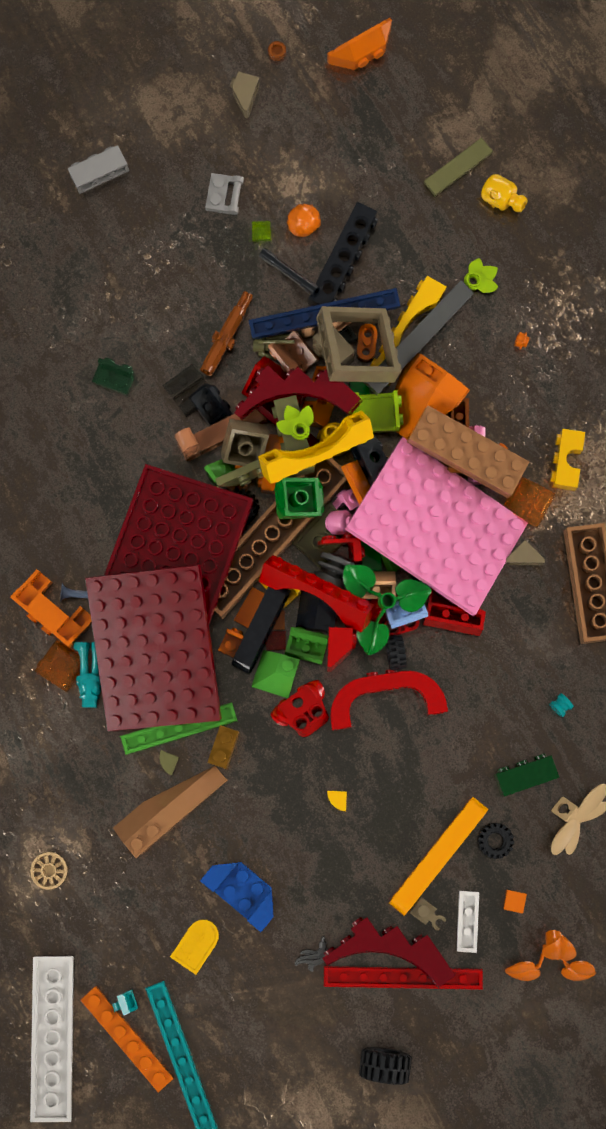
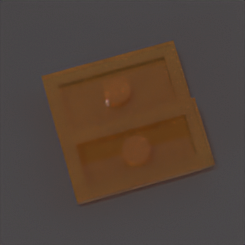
(530, 501)

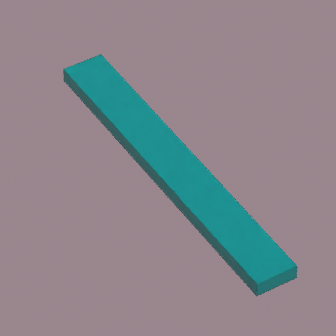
(180, 1056)

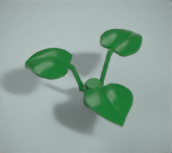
(411, 597)

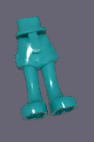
(88, 683)

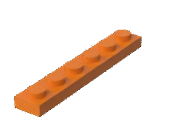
(127, 1039)

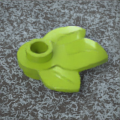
(483, 275)
(294, 420)

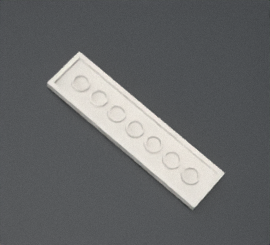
(52, 1039)

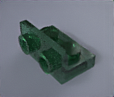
(114, 376)

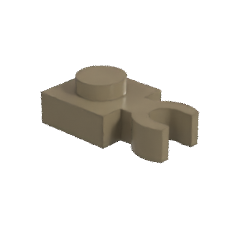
(425, 912)

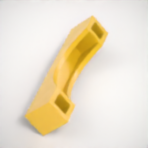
(428, 296)
(351, 432)

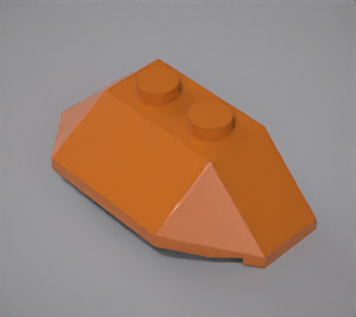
(362, 48)

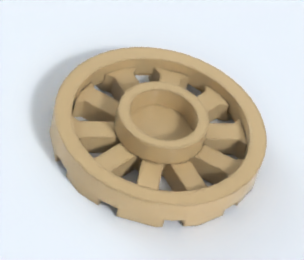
(48, 870)

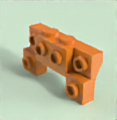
(52, 618)

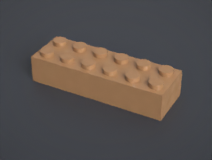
(468, 451)
(587, 571)

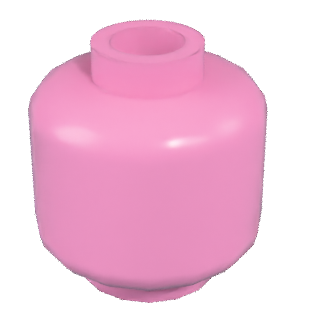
(337, 522)

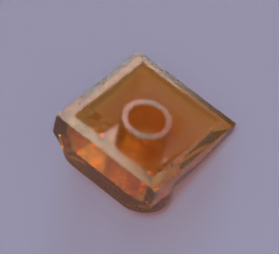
(60, 666)

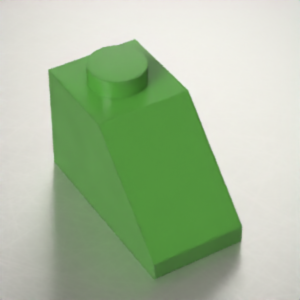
(217, 469)

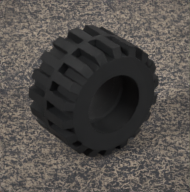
(385, 1065)

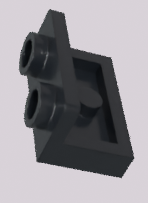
(209, 404)

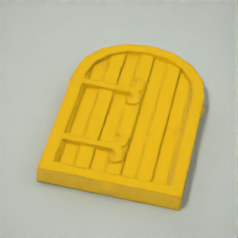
(196, 945)

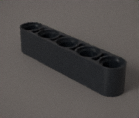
(260, 629)

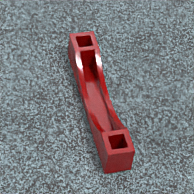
(350, 608)

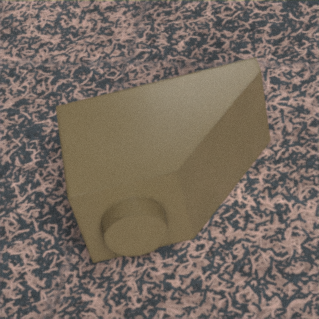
(244, 91)

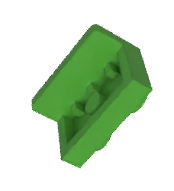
(306, 645)

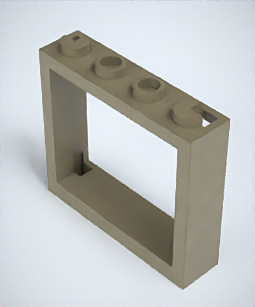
(357, 373)

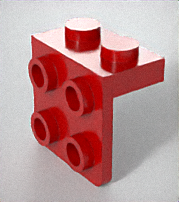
(355, 550)

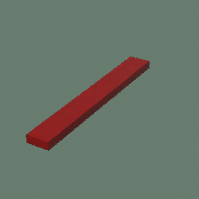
(398, 978)

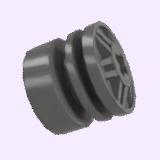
(333, 568)

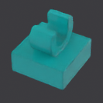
(126, 1003)

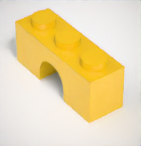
(568, 443)

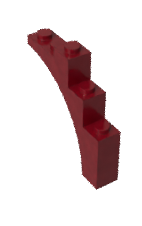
(299, 384)
(366, 939)

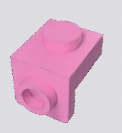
(346, 498)

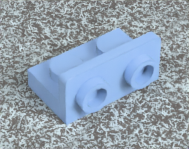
(399, 617)

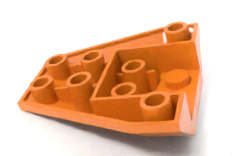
(424, 385)

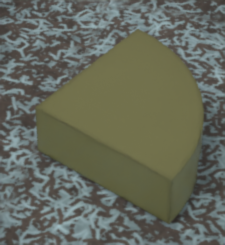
(168, 761)

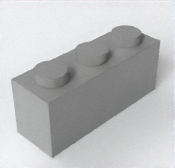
(98, 169)

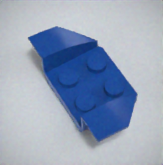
(242, 891)

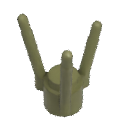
(261, 345)

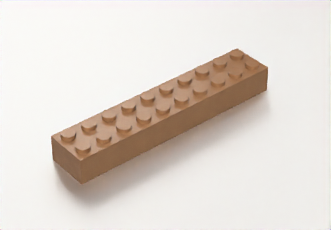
(272, 537)

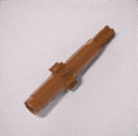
(224, 339)

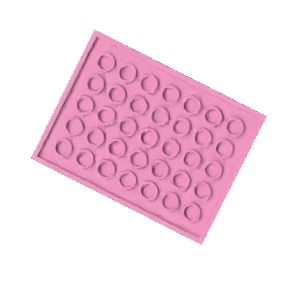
(437, 526)

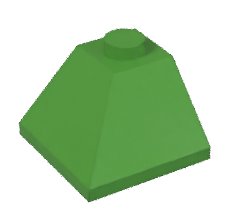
(276, 673)

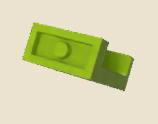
(382, 411)

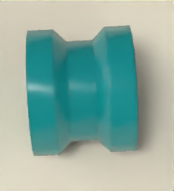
(561, 705)

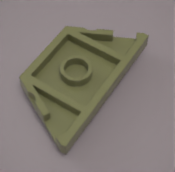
(242, 475)

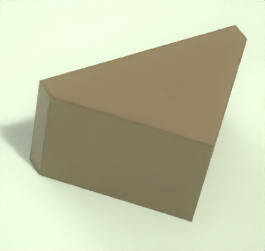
(525, 555)

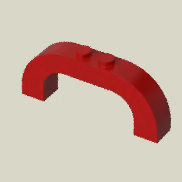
(427, 687)

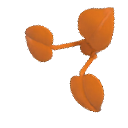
(556, 948)

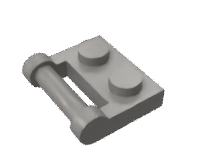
(218, 193)

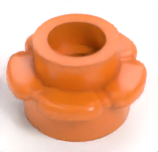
(521, 340)

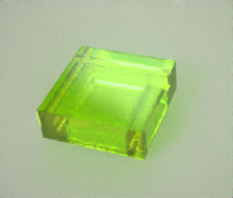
(261, 231)

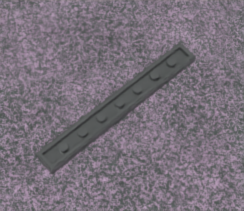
(427, 329)

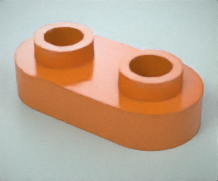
(367, 343)

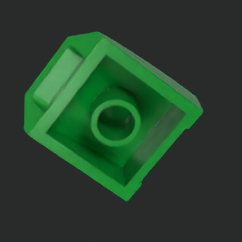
(299, 498)

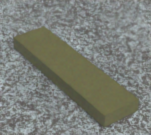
(458, 167)

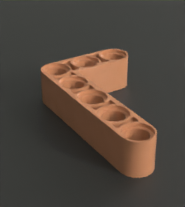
(211, 437)

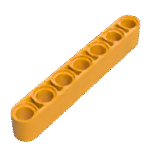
(438, 856)

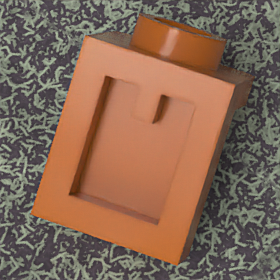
(231, 642)

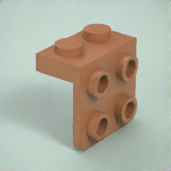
(294, 354)

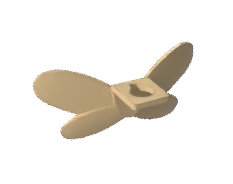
(590, 808)

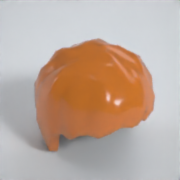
(303, 220)

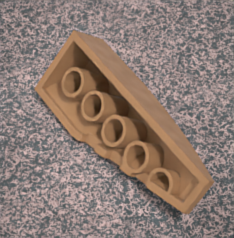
(164, 811)

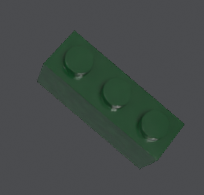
(526, 775)

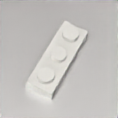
(467, 921)

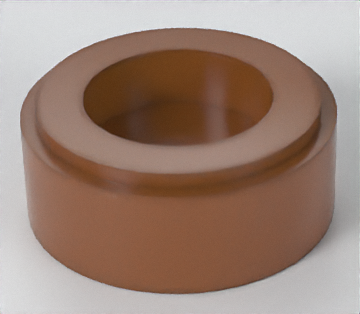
(277, 50)

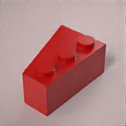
(449, 616)

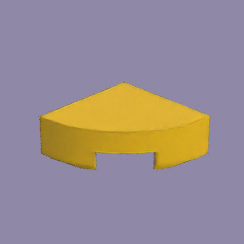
(338, 799)

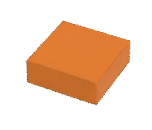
(514, 901)

